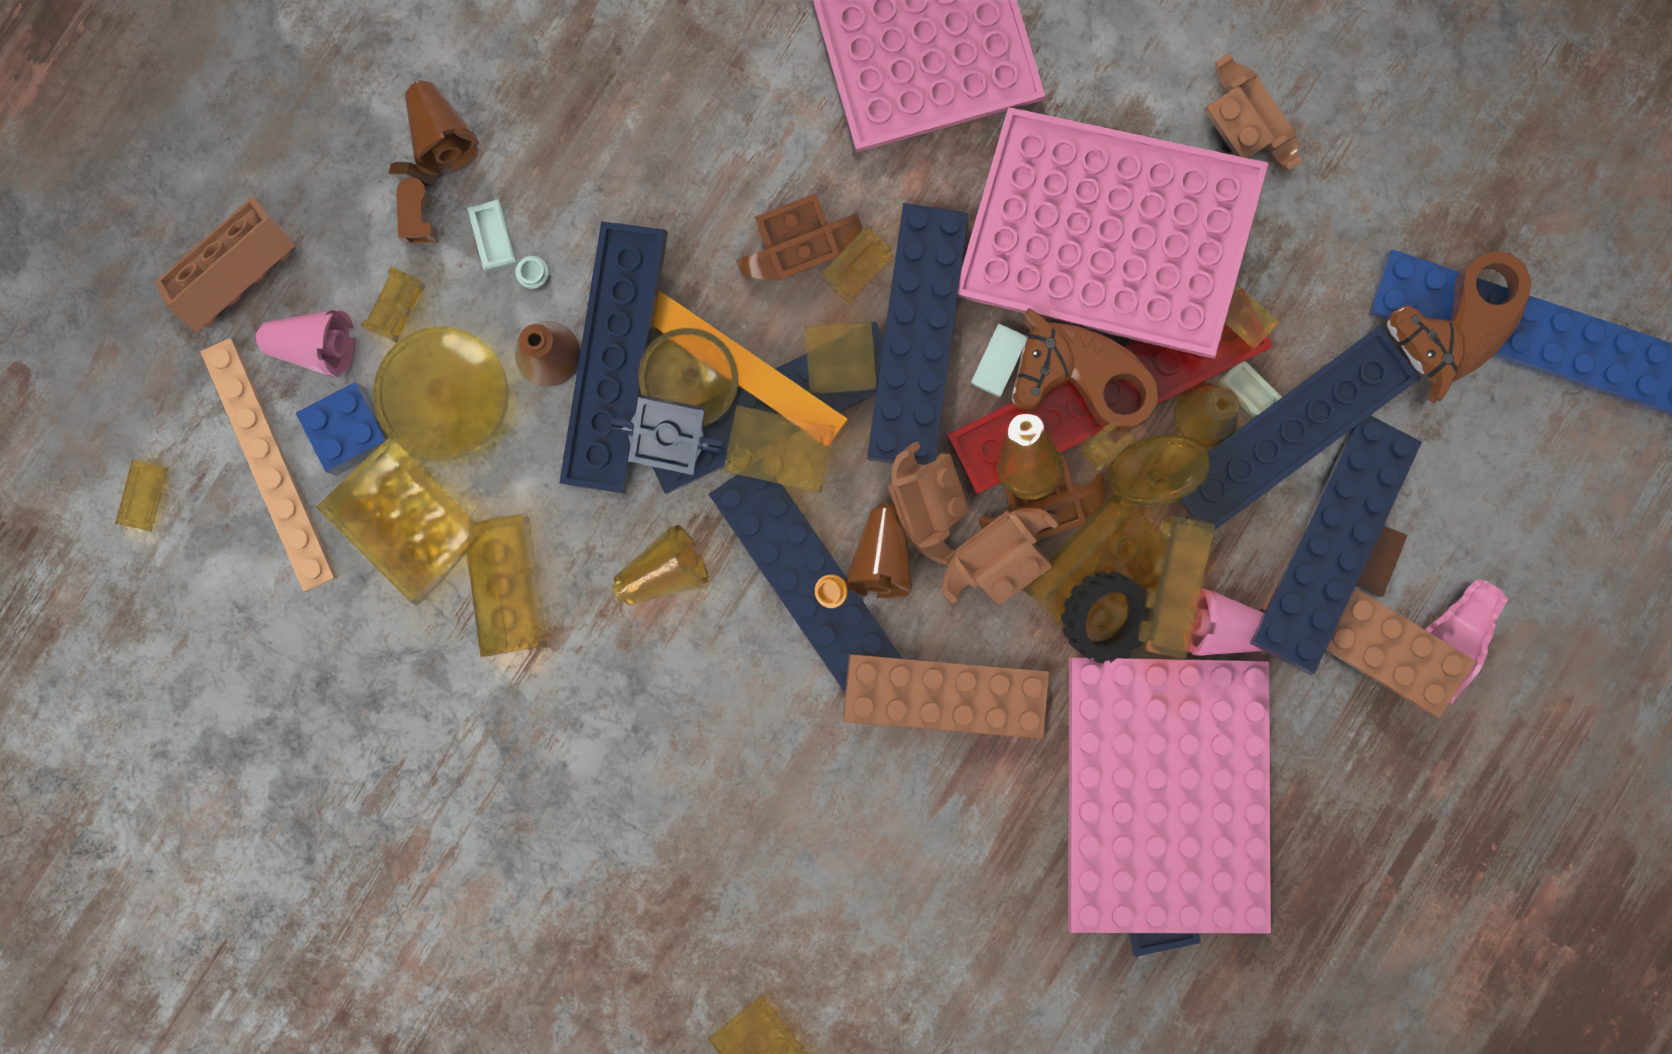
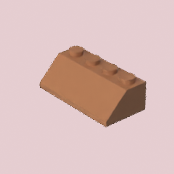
(224, 265)

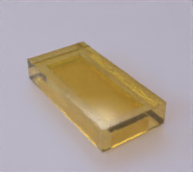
(141, 495)

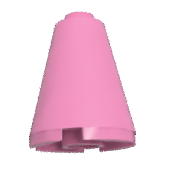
(310, 341)
(1222, 626)

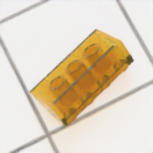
(1177, 585)
(506, 587)

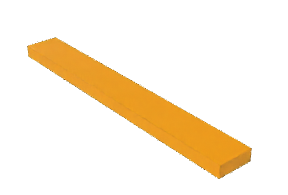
(754, 374)

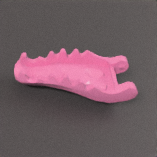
(1471, 624)

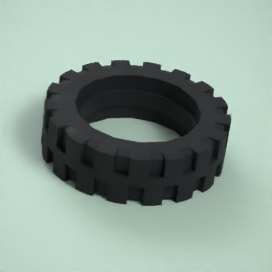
(1080, 604)

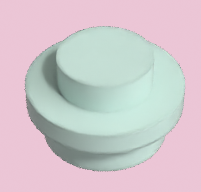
(532, 272)

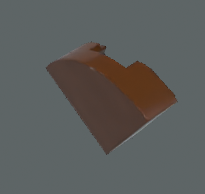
(407, 169)

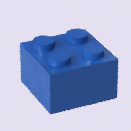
(343, 428)

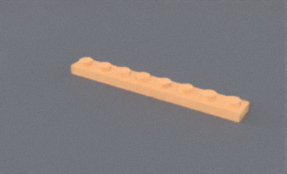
(268, 465)

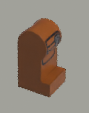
(412, 213)

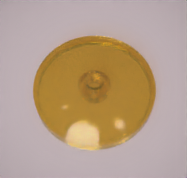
(440, 393)

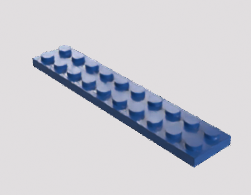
(1547, 336)

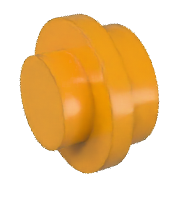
(831, 591)

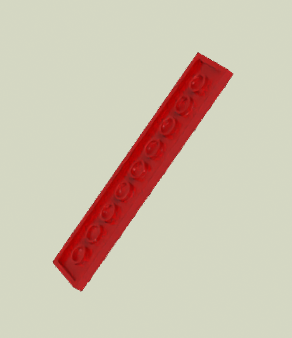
(1068, 416)

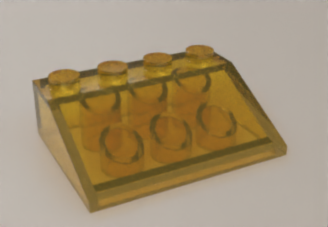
(401, 521)
(1110, 540)

